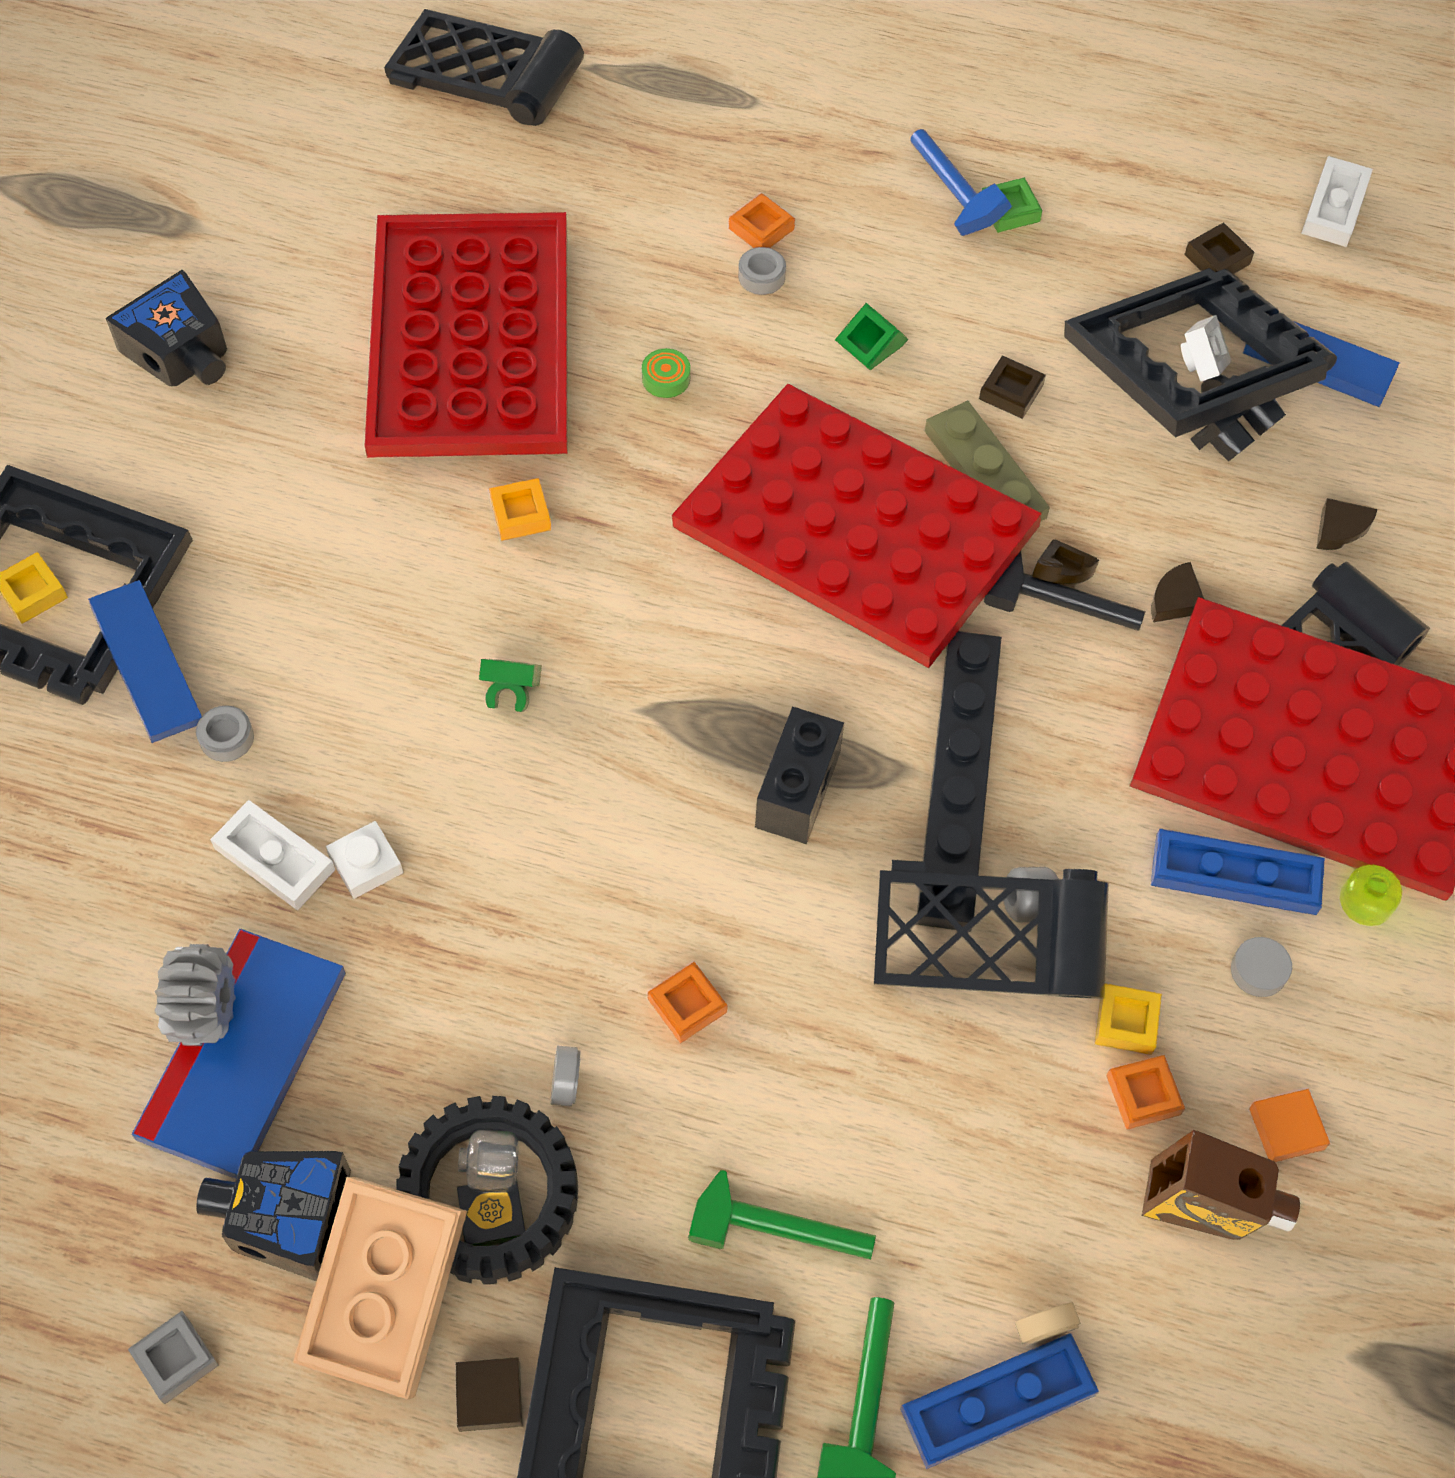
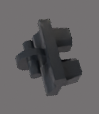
(1228, 434)

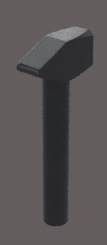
(1016, 582)

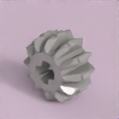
(195, 994)

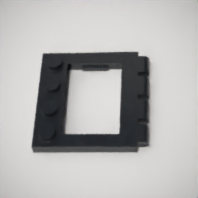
(1154, 385)
(100, 529)
(573, 1354)

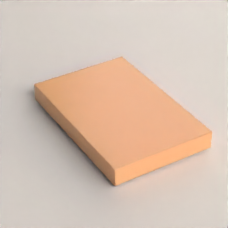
(380, 1287)

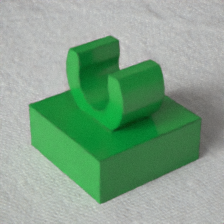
(509, 676)

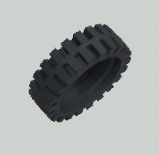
(538, 1134)

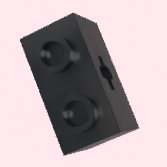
(799, 775)

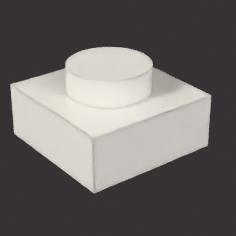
(364, 859)

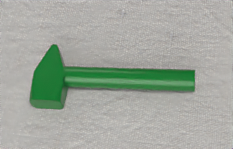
(717, 1211)
(857, 1458)

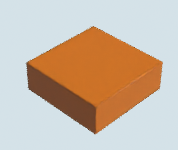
(761, 222)
(687, 1002)
(1145, 1092)
(1289, 1125)

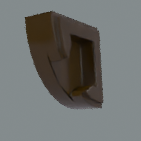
(1343, 523)
(1064, 564)
(1176, 594)

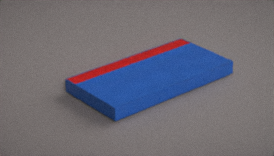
(226, 1093)

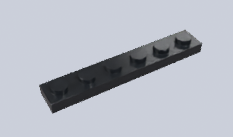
(960, 771)

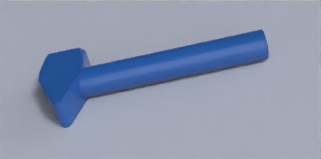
(980, 208)

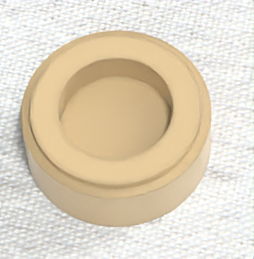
(1048, 1324)

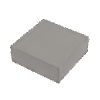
(173, 1357)

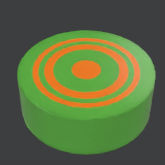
(666, 373)

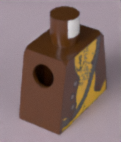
(1217, 1189)

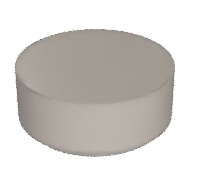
(762, 270)
(225, 733)
(1261, 966)
(565, 1076)

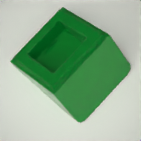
(870, 337)

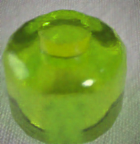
(1371, 895)

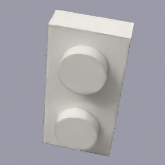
(1337, 201)
(1205, 349)
(273, 854)

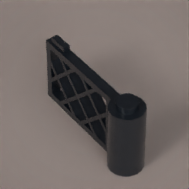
(532, 78)
(1361, 615)
(1068, 923)

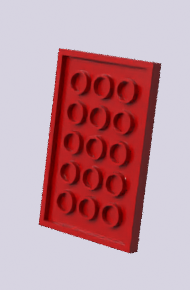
(468, 336)
(857, 523)
(1308, 746)

